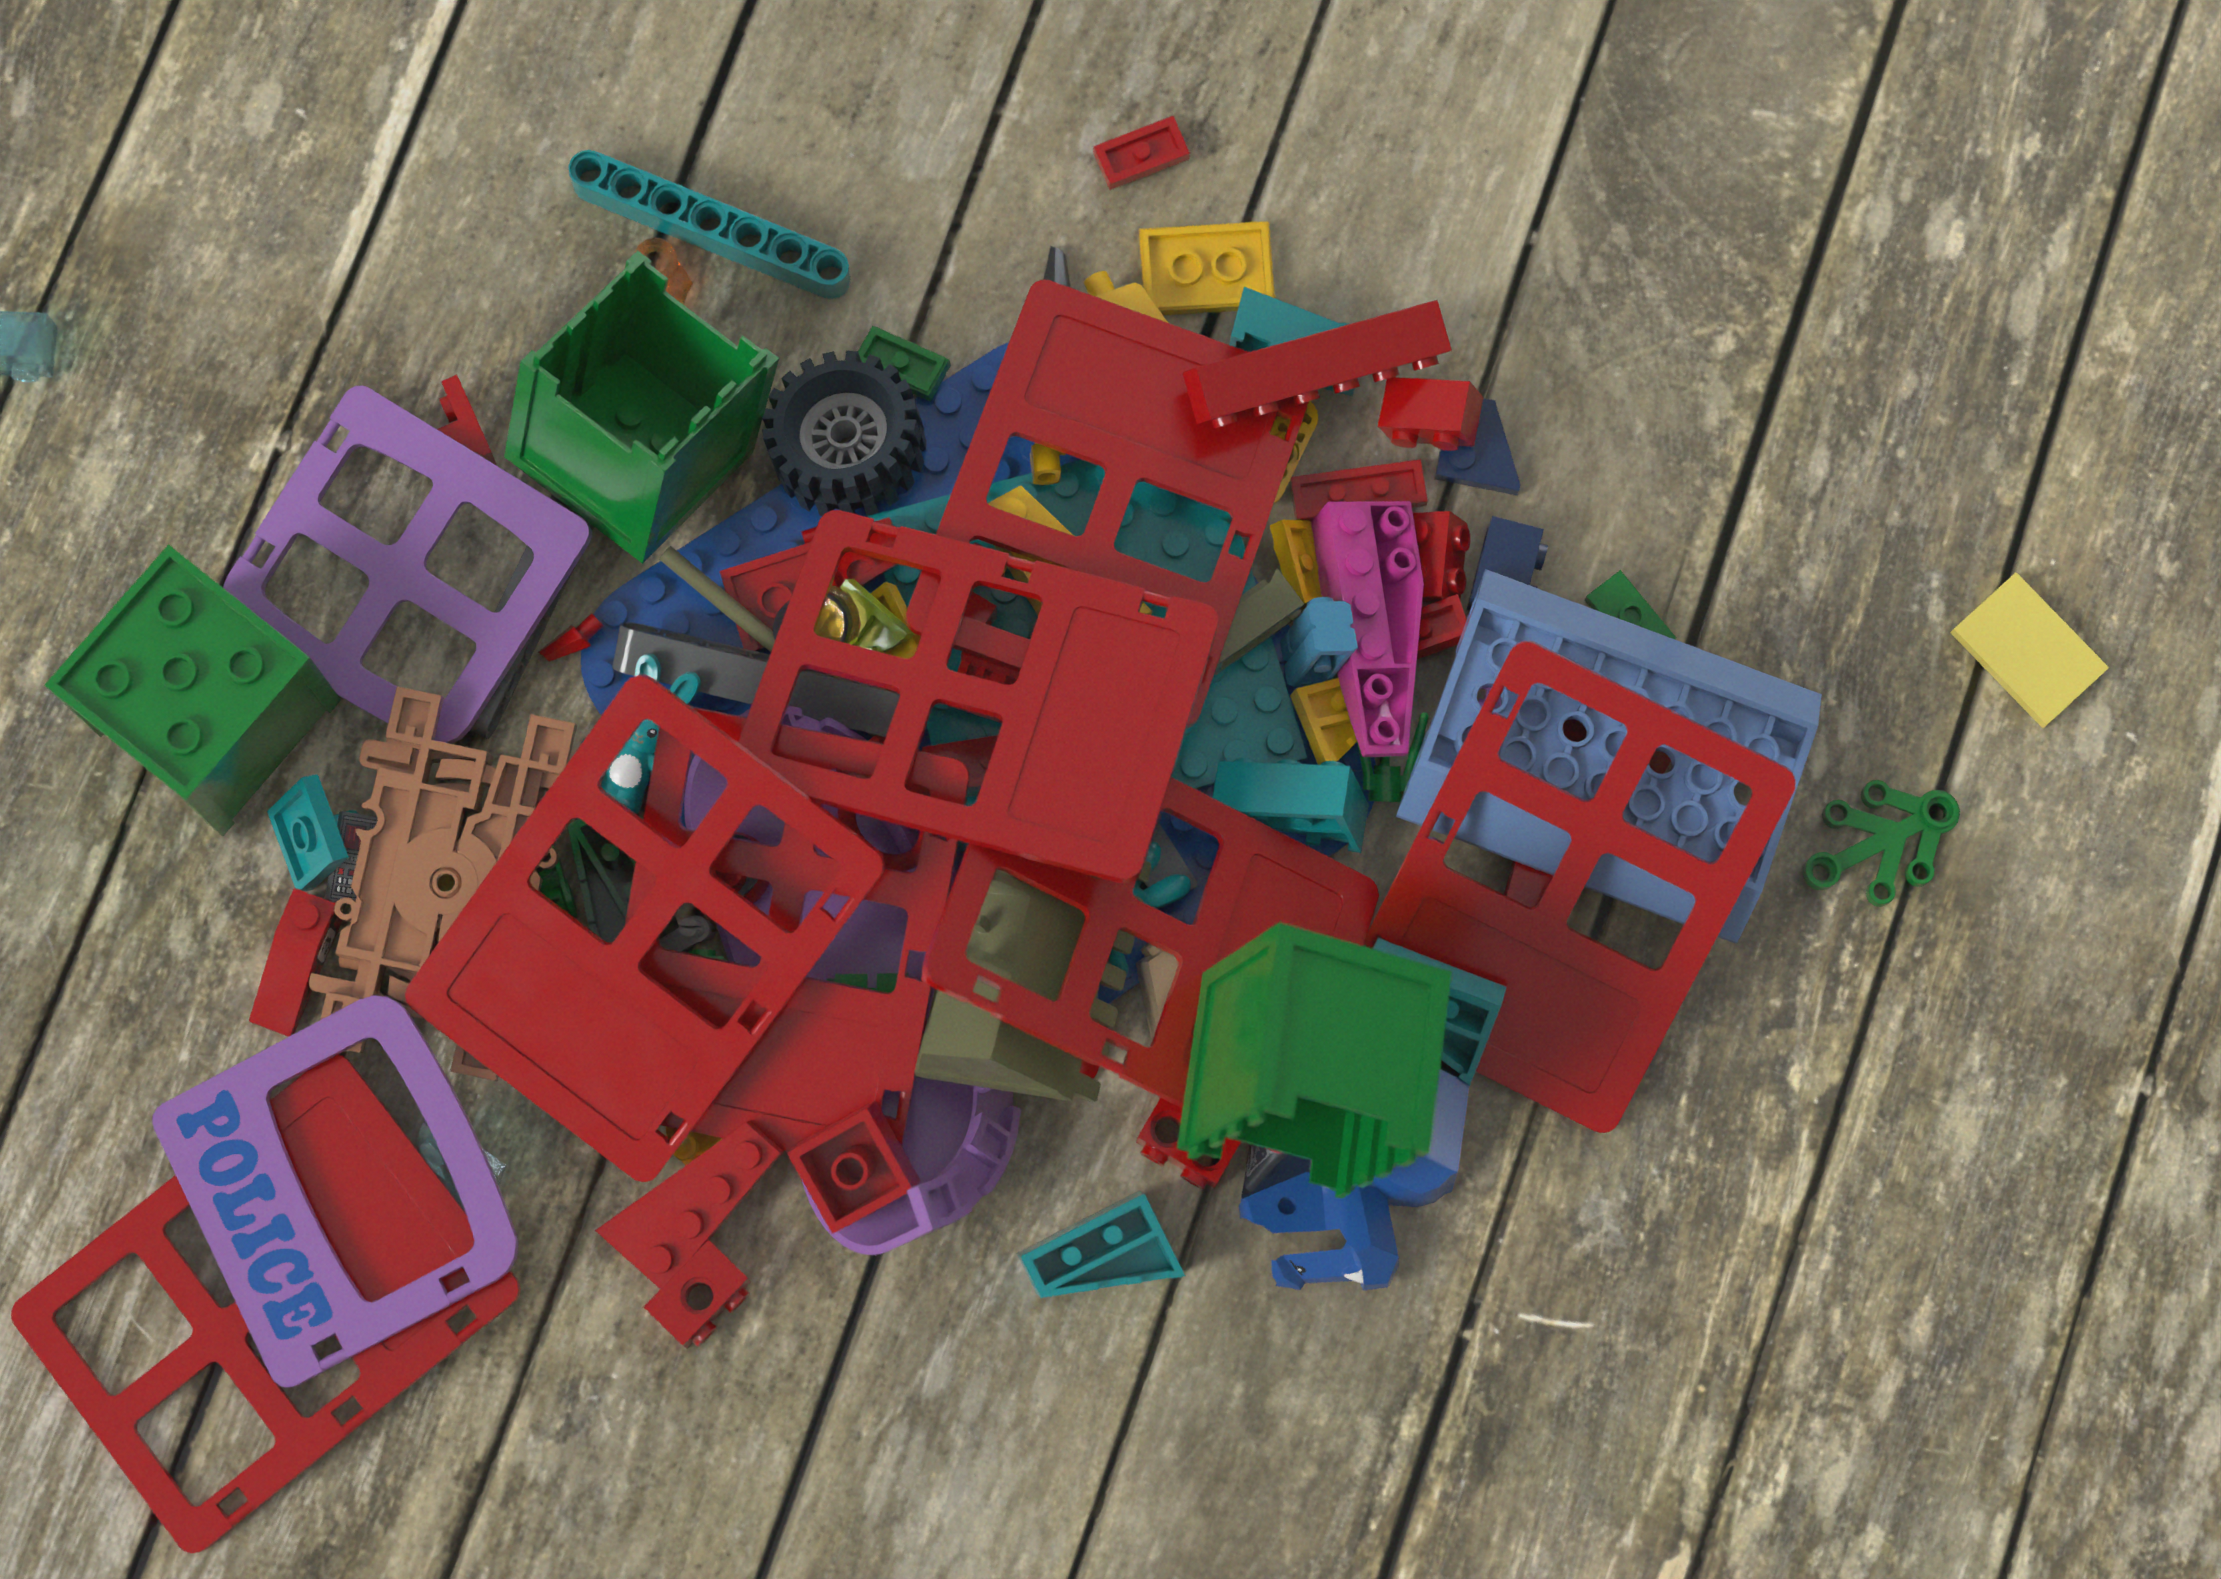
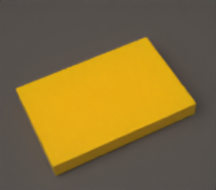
(1205, 266)

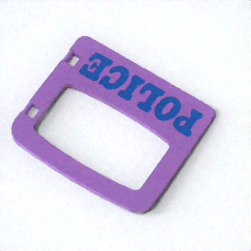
(262, 1224)

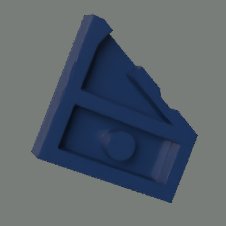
(1487, 463)

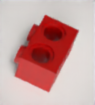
(1161, 1152)

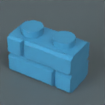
(1318, 642)

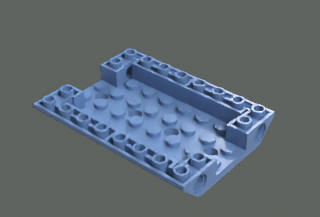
(1685, 807)

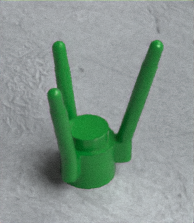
(1387, 782)

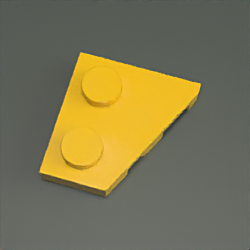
(1324, 719)

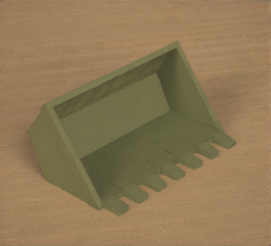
(1031, 943)

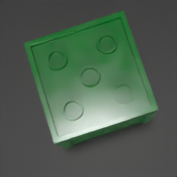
(637, 410)
(194, 687)
(1317, 1056)

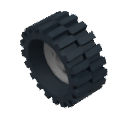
(840, 403)

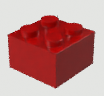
(853, 1167)

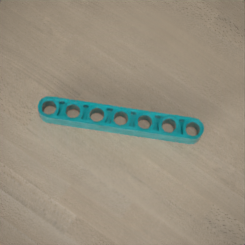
(695, 209)

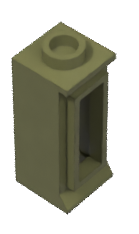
(1258, 617)

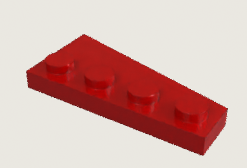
(770, 580)
(691, 1205)

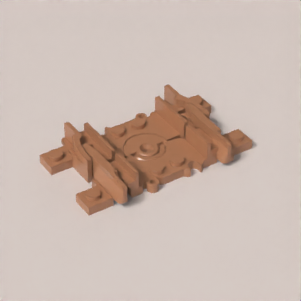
(419, 842)

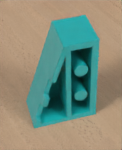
(1269, 321)
(1297, 798)
(1470, 1012)
(1102, 1251)

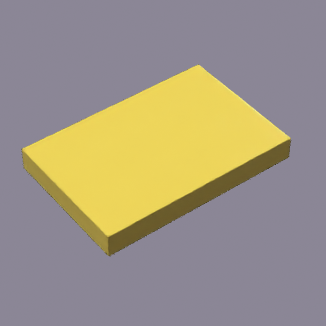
(2029, 650)

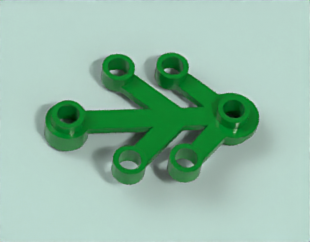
(1887, 836)

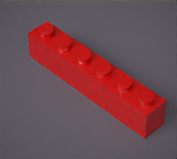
(1316, 362)

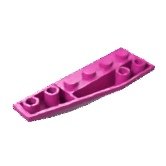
(1373, 563)

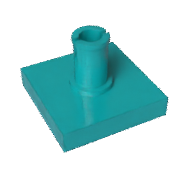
(308, 833)

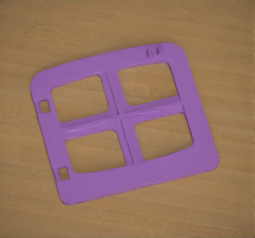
(399, 570)

